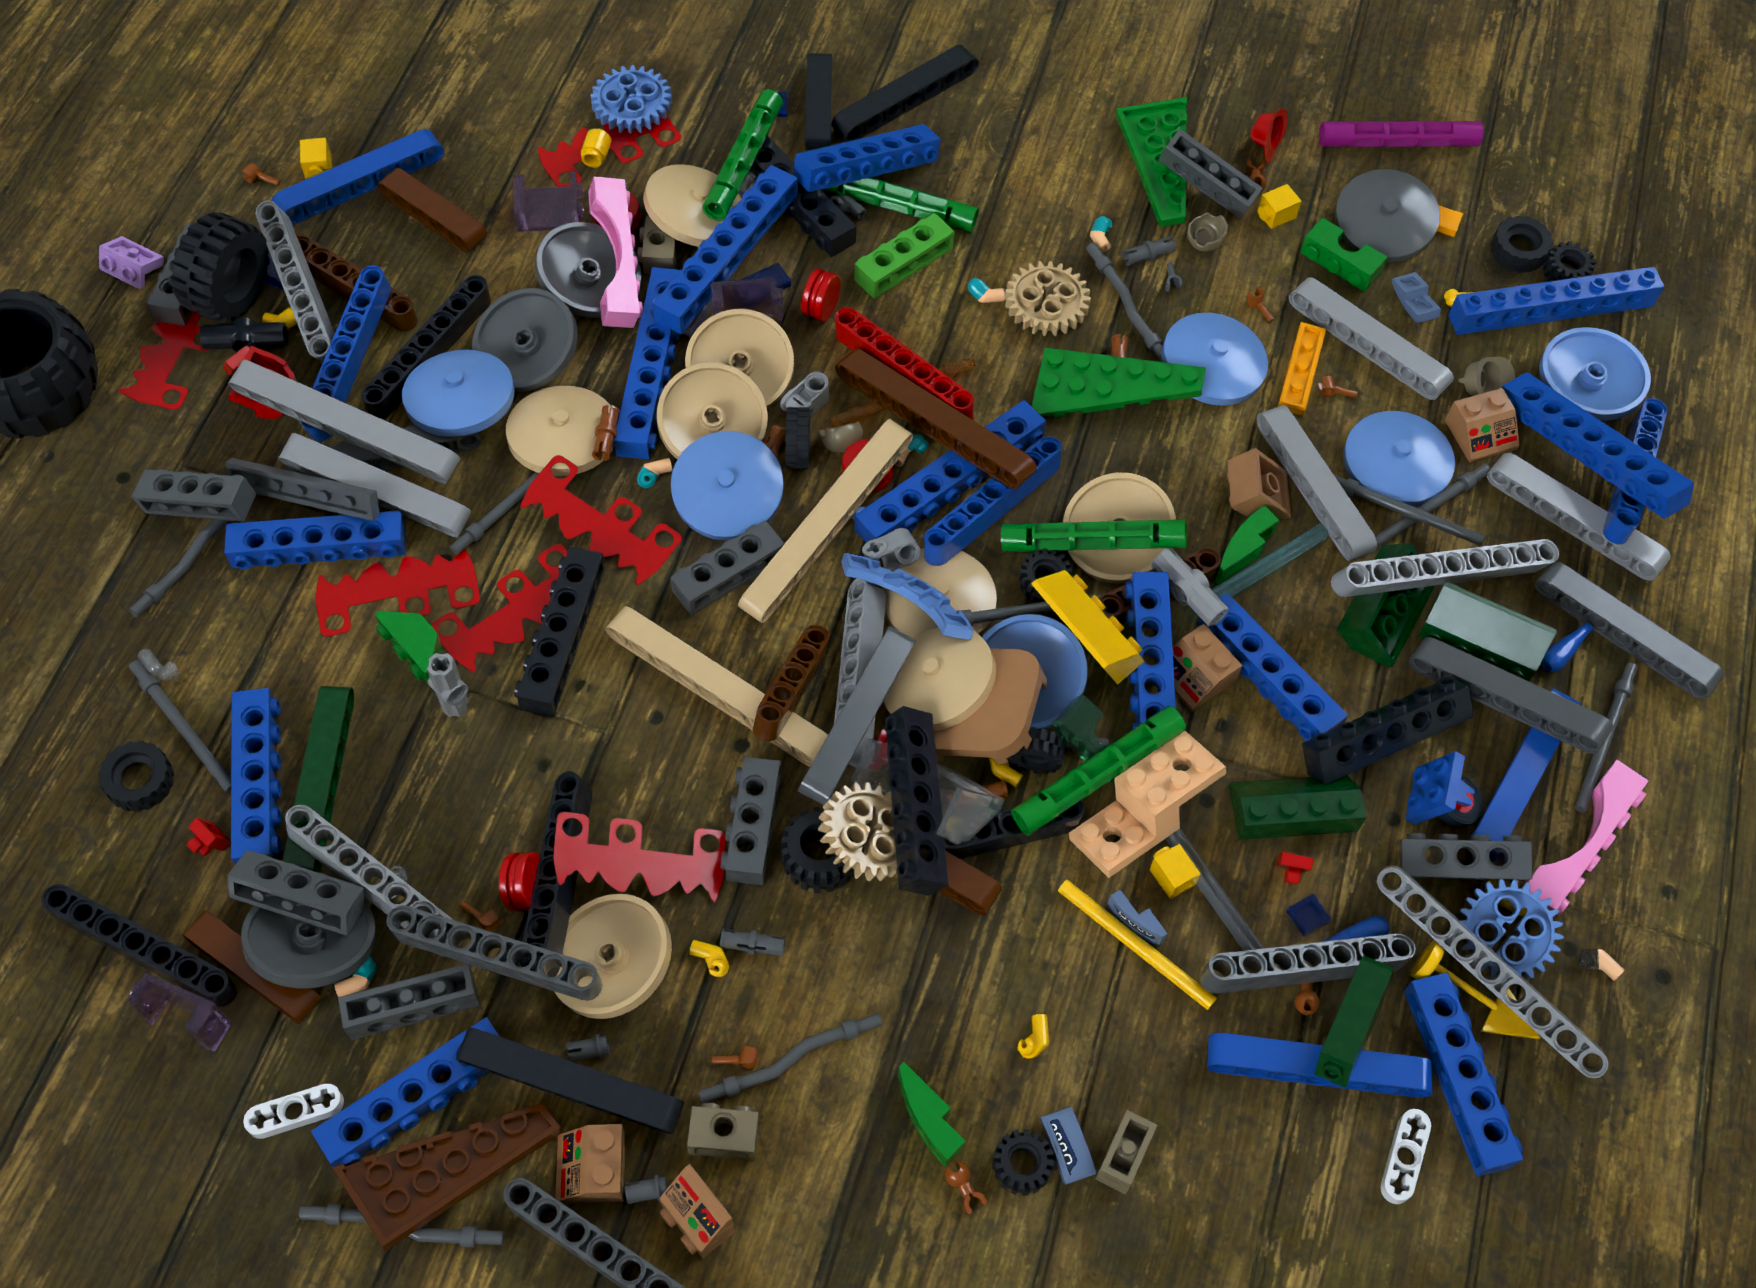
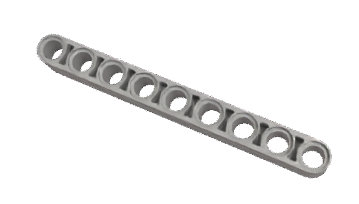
(344, 421)
(1447, 566)
(1507, 976)

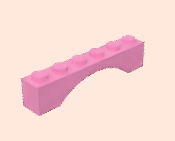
(609, 207)
(1611, 800)

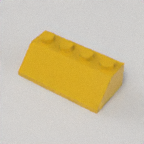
(1090, 624)

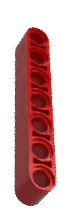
(859, 332)

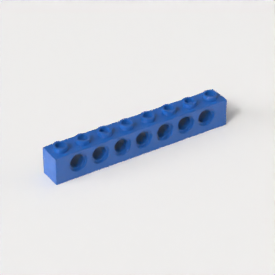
(725, 249)
(1555, 300)
(649, 365)
(1599, 446)
(935, 477)

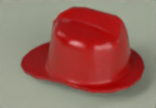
(1269, 131)

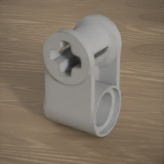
(805, 394)
(893, 549)

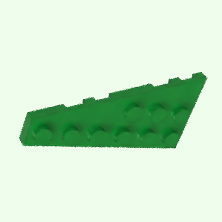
(1147, 133)
(1100, 382)

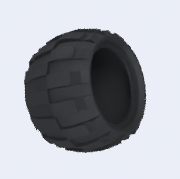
(60, 383)

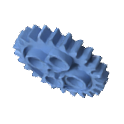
(631, 99)
(1533, 948)

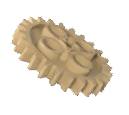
(1058, 311)
(842, 822)

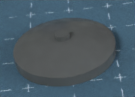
(1388, 213)
(577, 266)
(530, 335)
(302, 953)

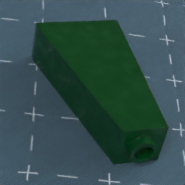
(1354, 1021)

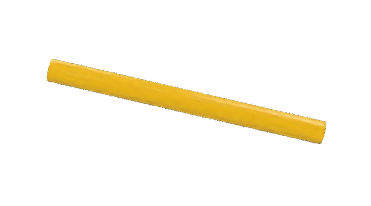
(1137, 944)

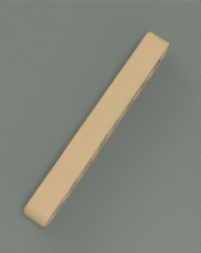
(825, 521)
(709, 680)

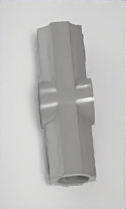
(1190, 587)
(447, 684)

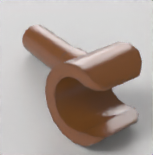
(252, 172)
(1257, 302)
(1328, 388)
(487, 921)
(747, 1059)

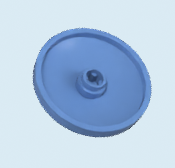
(1228, 350)
(1596, 372)
(458, 393)
(1399, 456)
(726, 484)
(1057, 654)

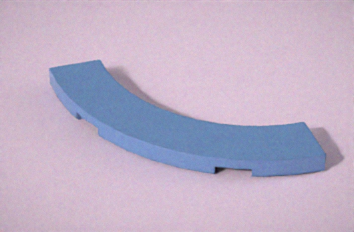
(933, 602)

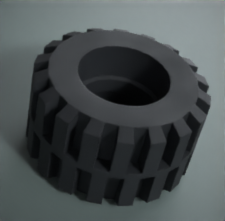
(801, 867)

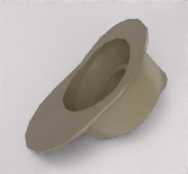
(1487, 375)

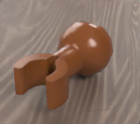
(1256, 174)
(1306, 999)
(960, 1180)

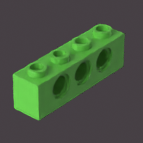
(903, 255)

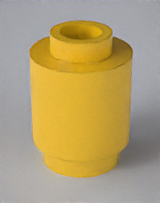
(595, 147)

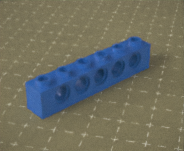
(866, 157)
(303, 532)
(1154, 588)
(1286, 674)
(247, 709)
(393, 1095)
(1470, 1121)

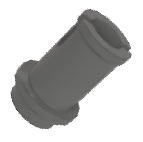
(589, 1048)
(646, 1189)

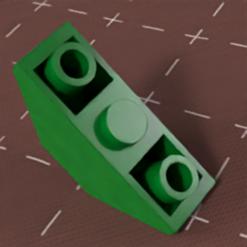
(412, 639)

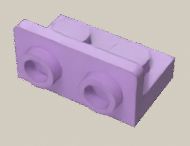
(128, 261)

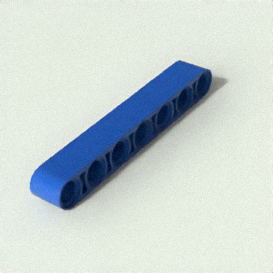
(358, 176)
(351, 340)
(987, 506)
(1624, 510)
(1517, 785)
(1297, 1064)

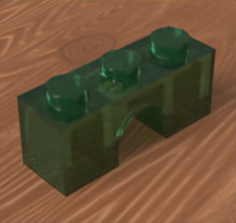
(1078, 726)

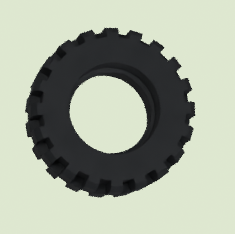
(219, 267)

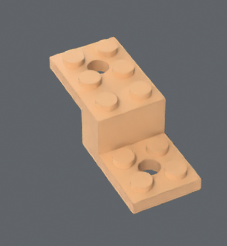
(1147, 803)

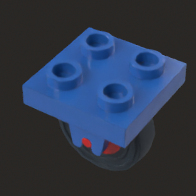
(1444, 792)

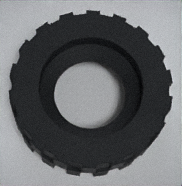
(1529, 230)
(797, 437)
(124, 757)

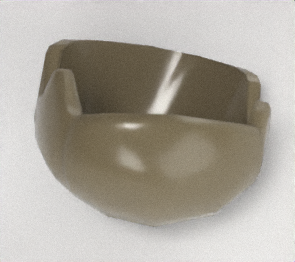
(1207, 232)
(841, 437)

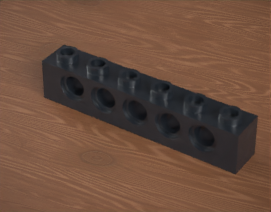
(811, 210)
(545, 696)
(1387, 730)
(915, 801)

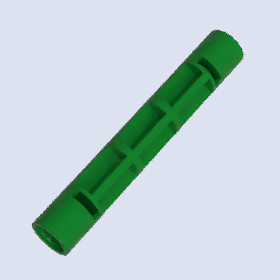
(742, 155)
(909, 201)
(1094, 535)
(1098, 770)

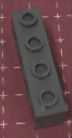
(1210, 173)
(163, 301)
(194, 494)
(723, 580)
(751, 865)
(1515, 866)
(296, 892)
(408, 1001)

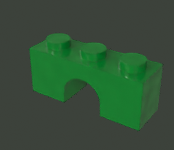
(1356, 267)

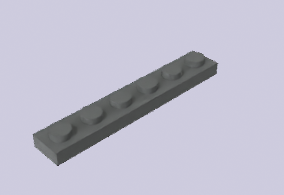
(307, 489)

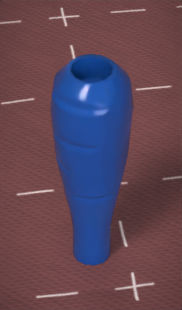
(1562, 651)
(1368, 927)

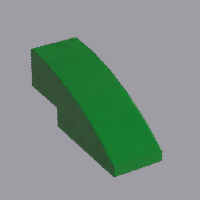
(1247, 543)
(929, 1116)

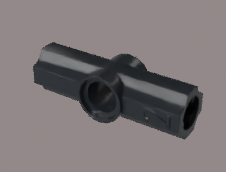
(243, 333)

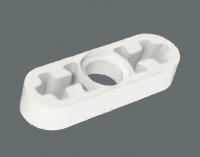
(271, 1126)
(1408, 1181)

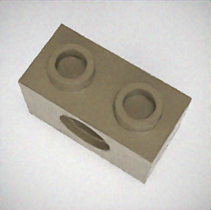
(658, 248)
(738, 1144)
(1126, 1152)

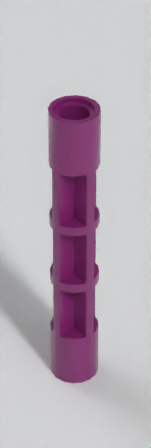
(1400, 133)

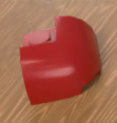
(272, 363)

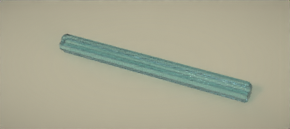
(1272, 561)

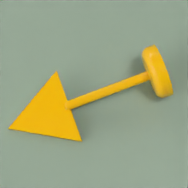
(1500, 1019)

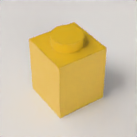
(315, 156)
(1279, 206)
(1174, 870)

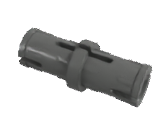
(1148, 250)
(752, 942)

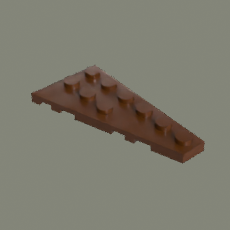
(431, 1175)

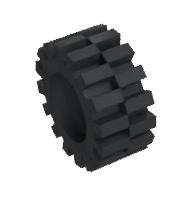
(1572, 255)
(1037, 563)
(1043, 753)
(1018, 1182)

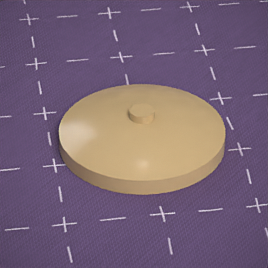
(676, 201)
(749, 344)
(707, 401)
(553, 424)
(1117, 499)
(960, 579)
(944, 678)
(625, 945)

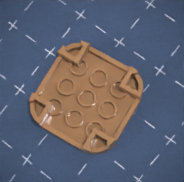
(1005, 717)

